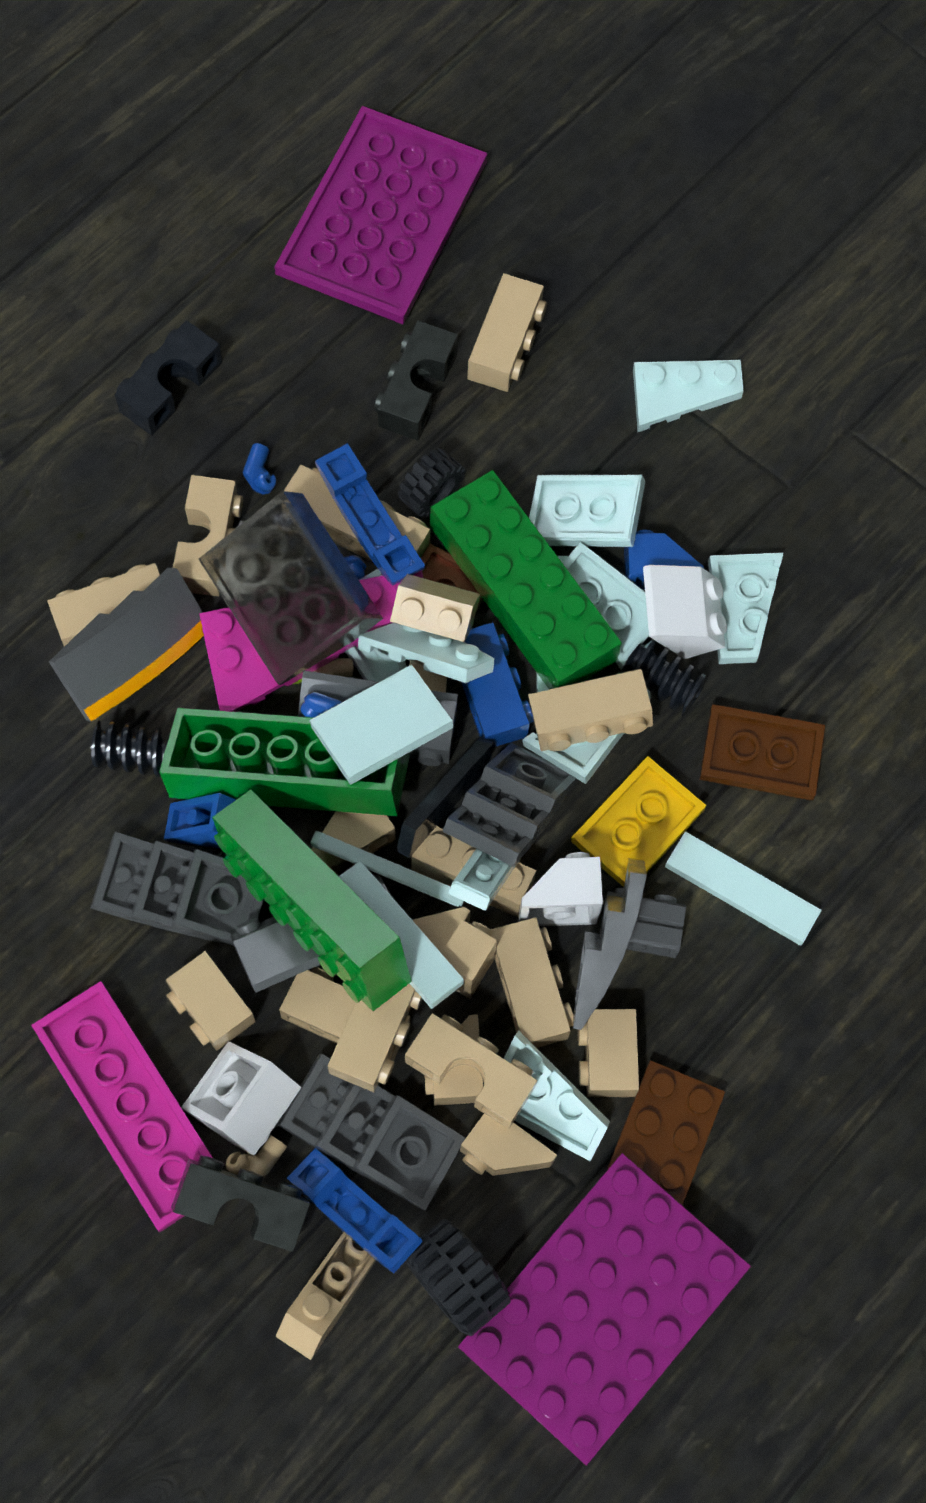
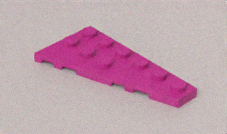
(238, 669)

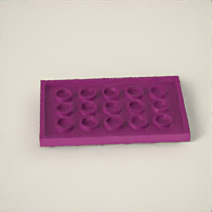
(381, 214)
(605, 1308)

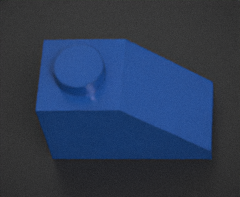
(653, 549)
(192, 820)

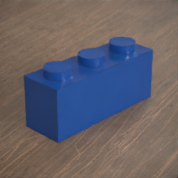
(495, 697)

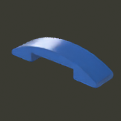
(367, 516)
(354, 1211)

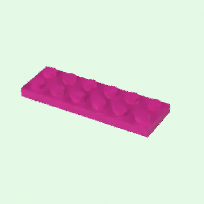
(123, 1098)

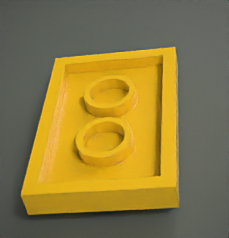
(639, 820)

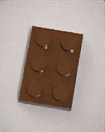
(762, 752)
(669, 1127)

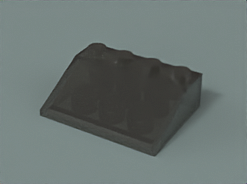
(290, 586)

